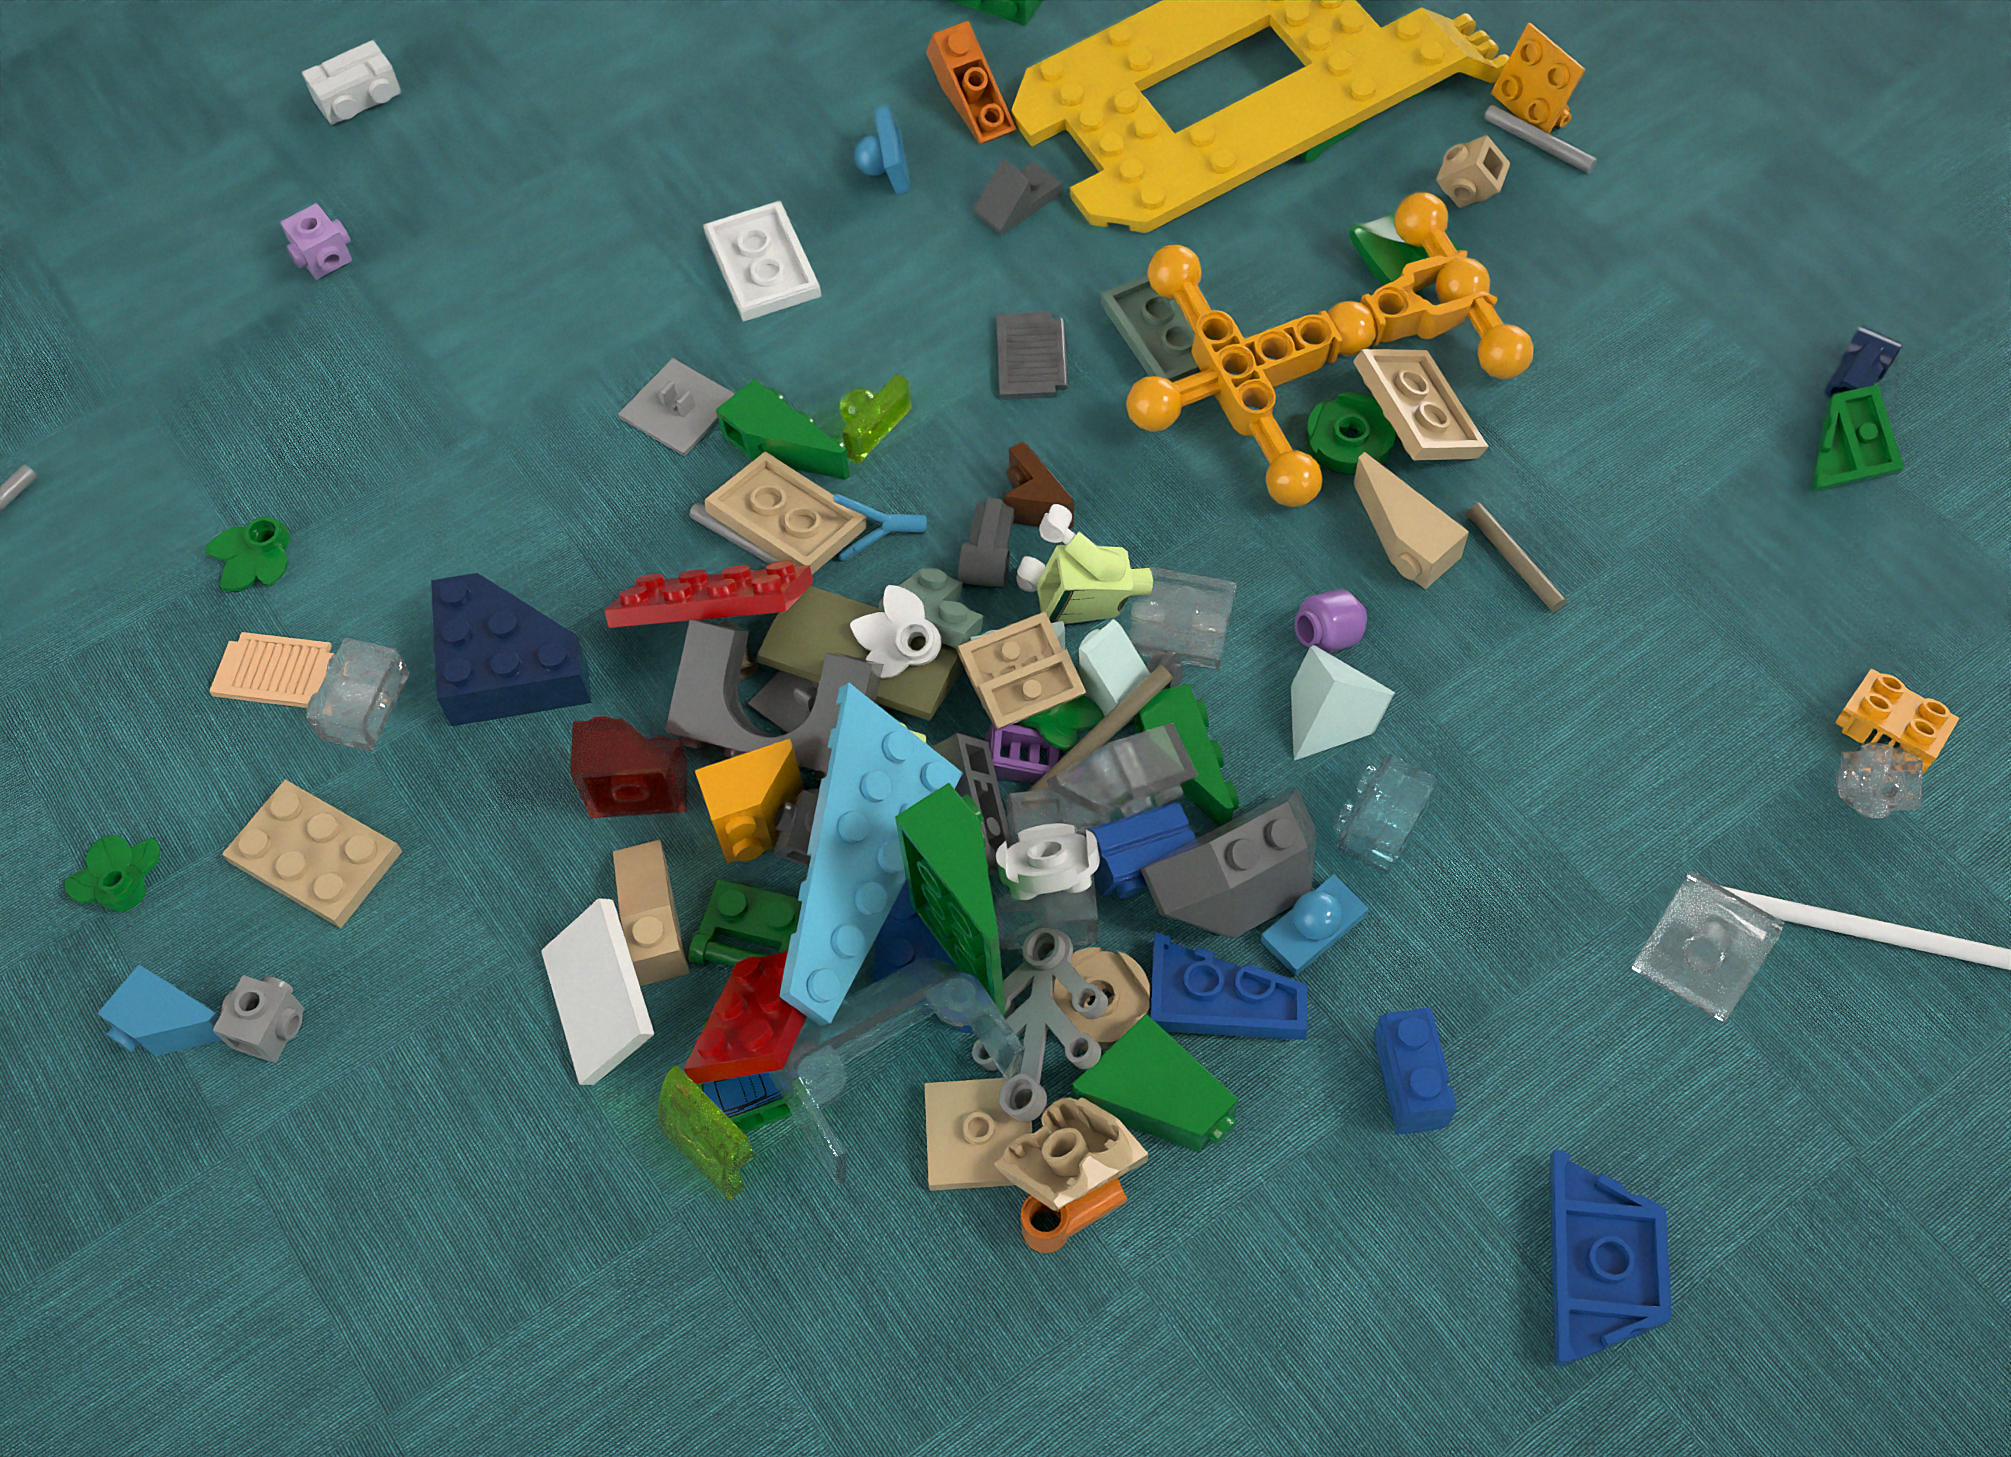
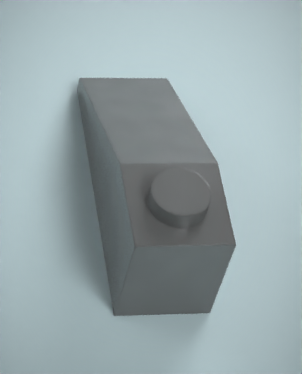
(980, 783)

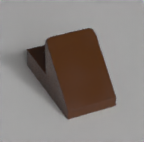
(1033, 488)

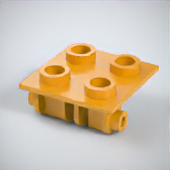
(1538, 81)
(1899, 713)

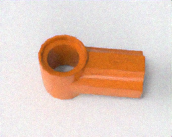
(1072, 1216)

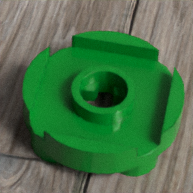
(1354, 411)

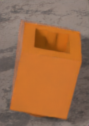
(969, 82)

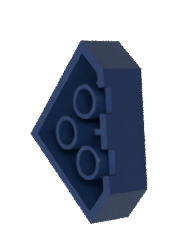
(500, 654)

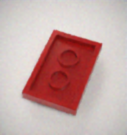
(749, 1024)

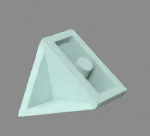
(1333, 704)

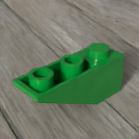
(762, 422)
(1190, 718)

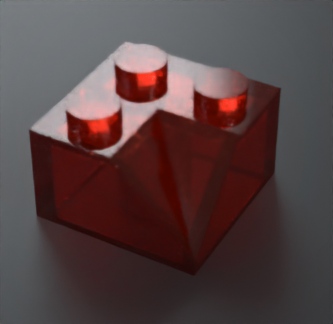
(625, 772)

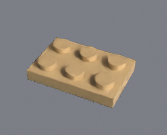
(1420, 404)
(784, 513)
(312, 853)

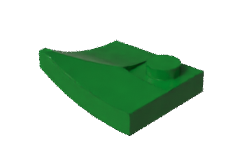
(1385, 250)

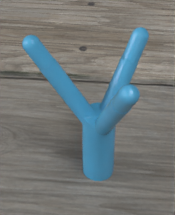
(889, 523)

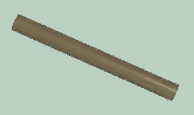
(1110, 724)

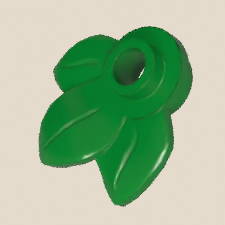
(251, 553)
(1062, 723)
(114, 873)

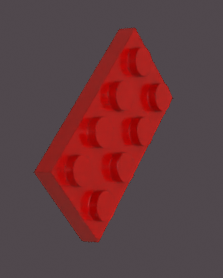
(706, 596)

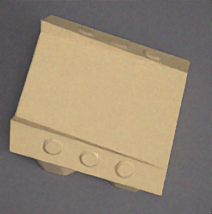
(1071, 1153)

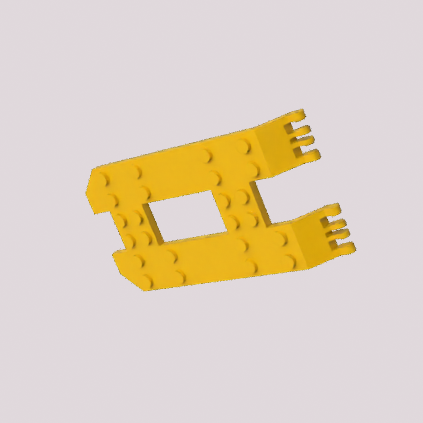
(1159, 174)

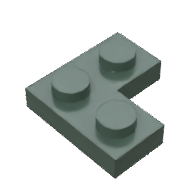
(939, 599)

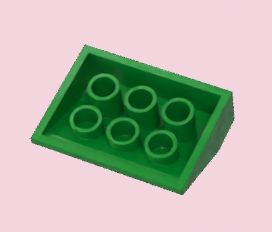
(951, 883)

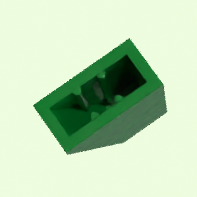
(1159, 1089)

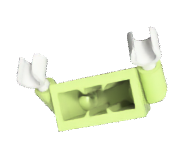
(1080, 578)

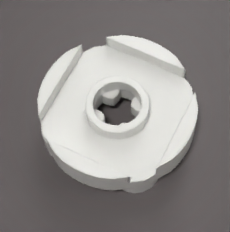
(1048, 861)

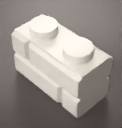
(352, 82)

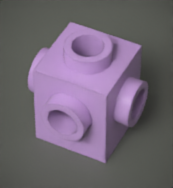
(316, 241)

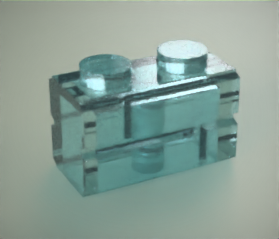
(1385, 813)

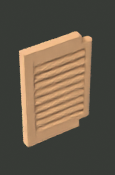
(272, 669)

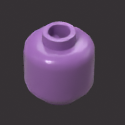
(1331, 621)

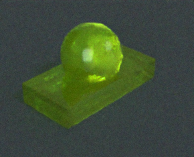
(873, 415)

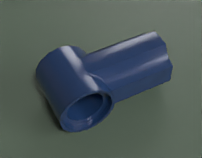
(1864, 361)

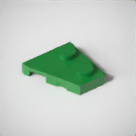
(1855, 441)

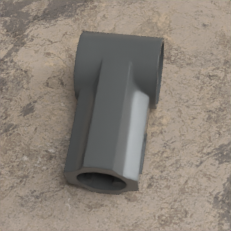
(987, 554)

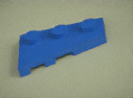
(1219, 998)

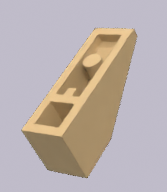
(1411, 529)
(649, 913)

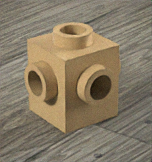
(1473, 171)

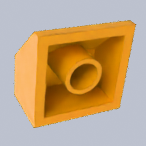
(746, 796)

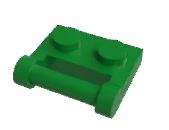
(744, 915)

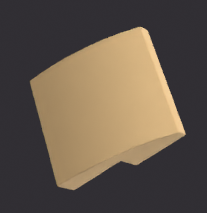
(1020, 671)

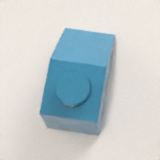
(157, 1016)

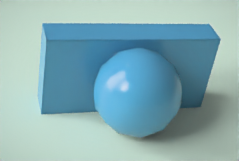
(884, 152)
(1314, 924)

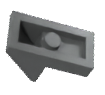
(1015, 195)

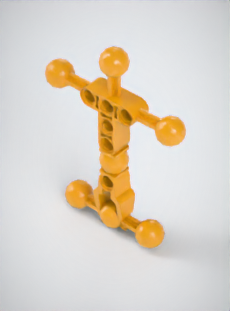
(1345, 329)

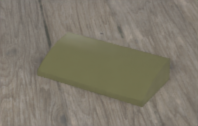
(821, 625)

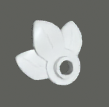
(891, 632)

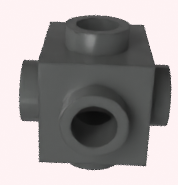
(795, 827)

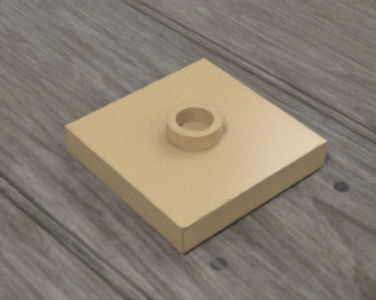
(968, 1133)

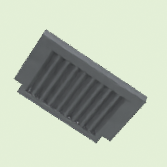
(1031, 355)

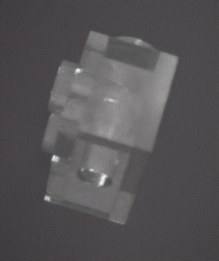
(357, 694)

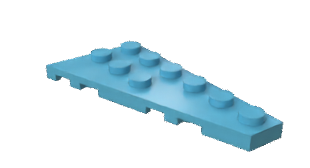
(855, 850)

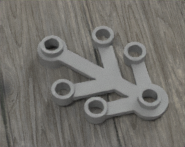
(1040, 1013)

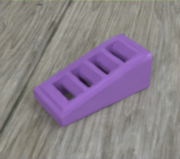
(1015, 738)

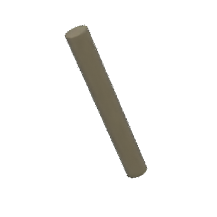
(1516, 557)

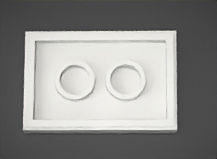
(762, 261)
(597, 992)

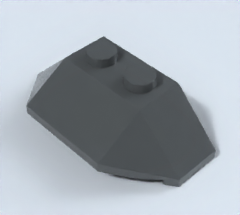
(1239, 869)

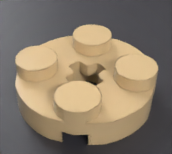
(1110, 973)

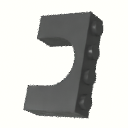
(708, 706)

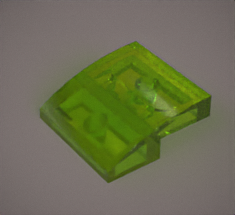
(703, 1132)

